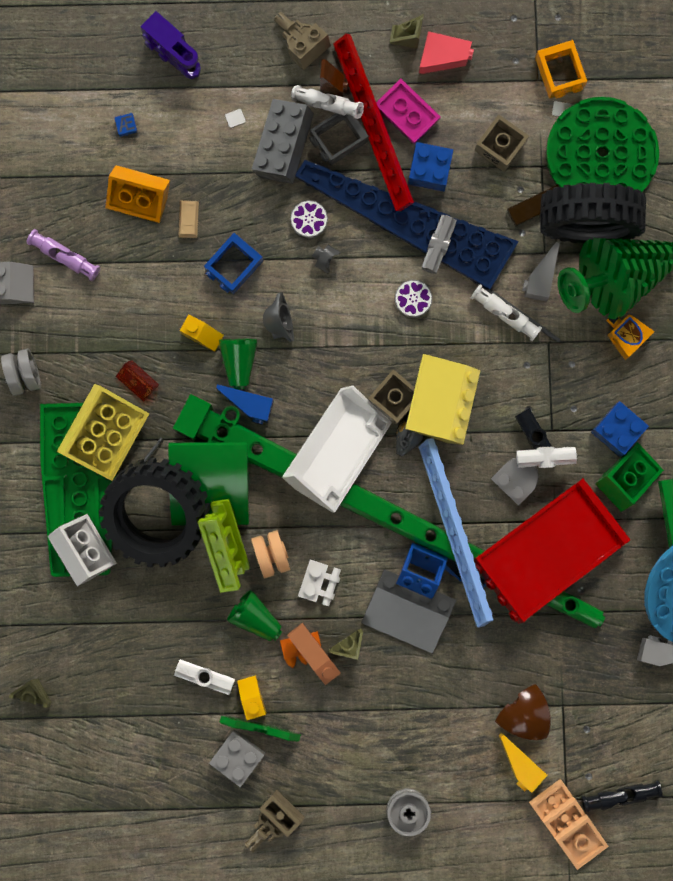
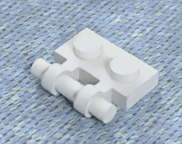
(313, 581)

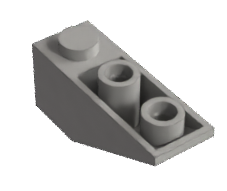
(655, 652)

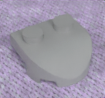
(516, 481)

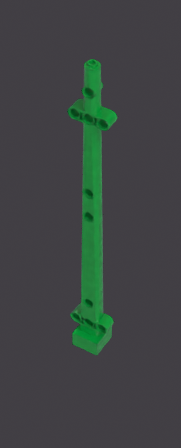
(201, 422)

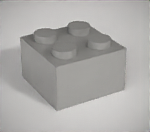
(237, 758)

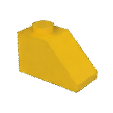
(201, 333)
(251, 697)

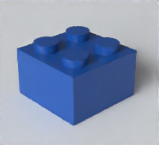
(430, 166)
(619, 429)

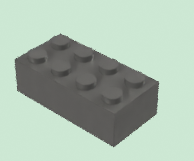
(282, 141)

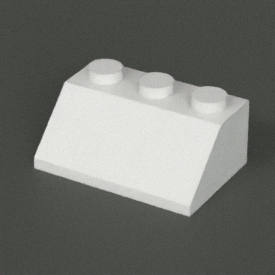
(81, 549)

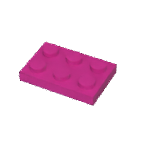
(407, 111)

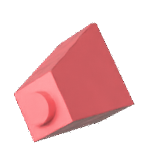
(444, 53)

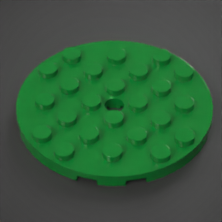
(608, 125)

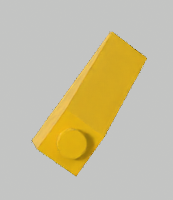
(523, 768)

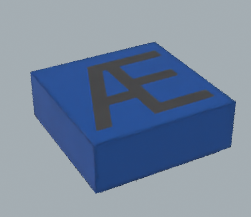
(125, 124)

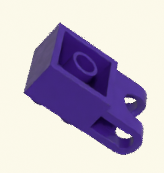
(170, 45)

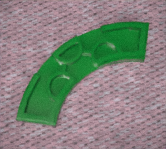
(259, 727)

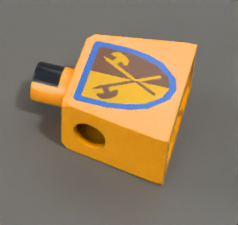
(628, 334)

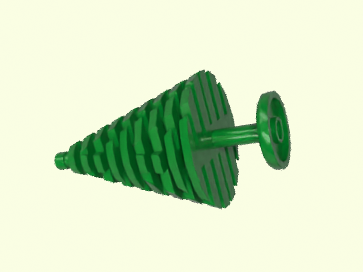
(614, 274)

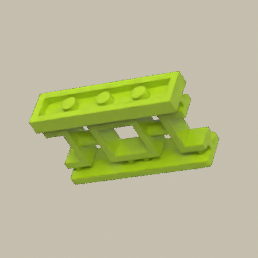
(224, 545)

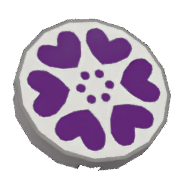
(309, 219)
(413, 298)

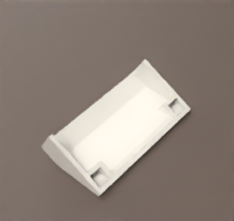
(337, 449)

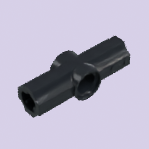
(530, 425)

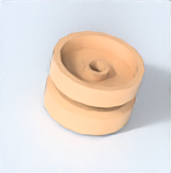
(271, 554)

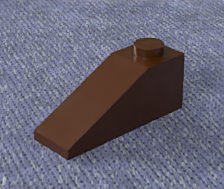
(332, 80)

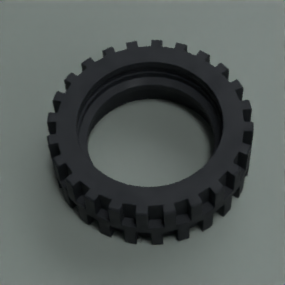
(592, 212)
(133, 541)

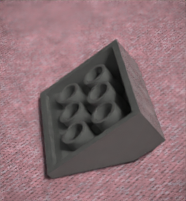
(407, 613)

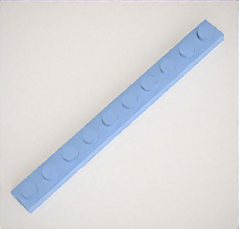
(455, 532)

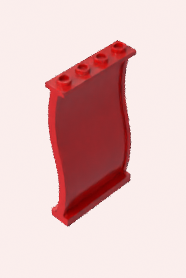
(550, 551)

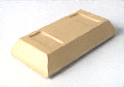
(188, 219)

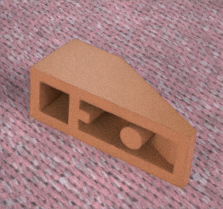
(313, 654)

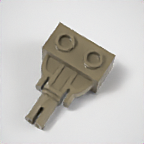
(303, 40)
(278, 818)

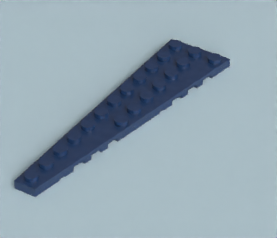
(471, 251)

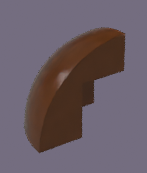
(527, 716)

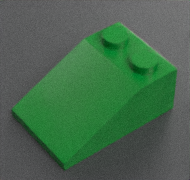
(629, 477)

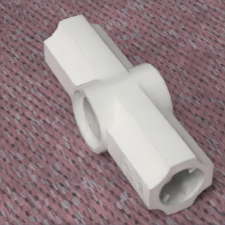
(546, 457)
(192, 673)

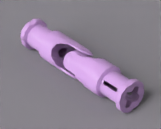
(65, 256)

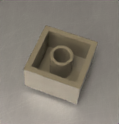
(501, 143)
(393, 397)

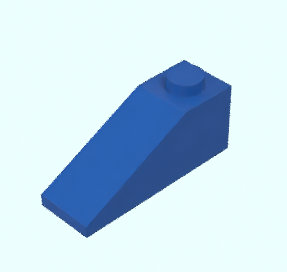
(252, 405)

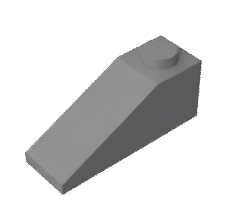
(540, 281)

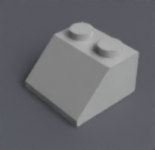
(16, 283)

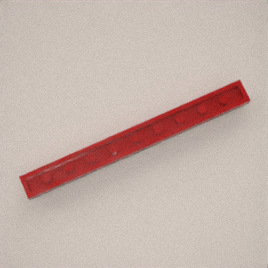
(373, 123)

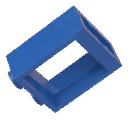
(247, 250)
(435, 564)

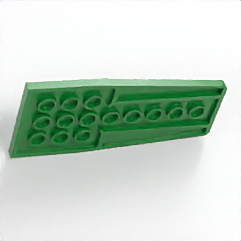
(67, 486)

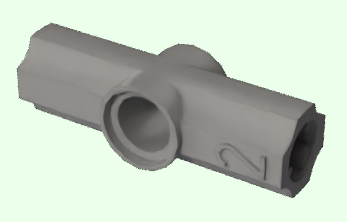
(439, 244)

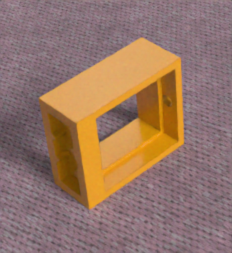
(556, 52)

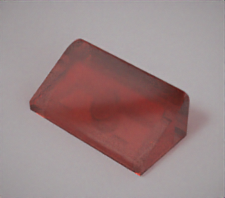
(137, 380)

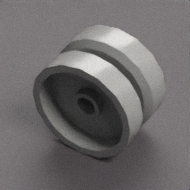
(21, 372)
(411, 823)

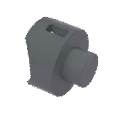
(324, 257)

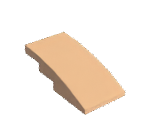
(568, 824)

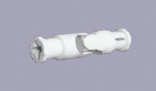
(325, 101)
(499, 307)

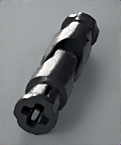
(606, 799)

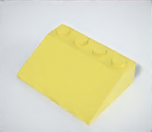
(442, 399)
(103, 432)

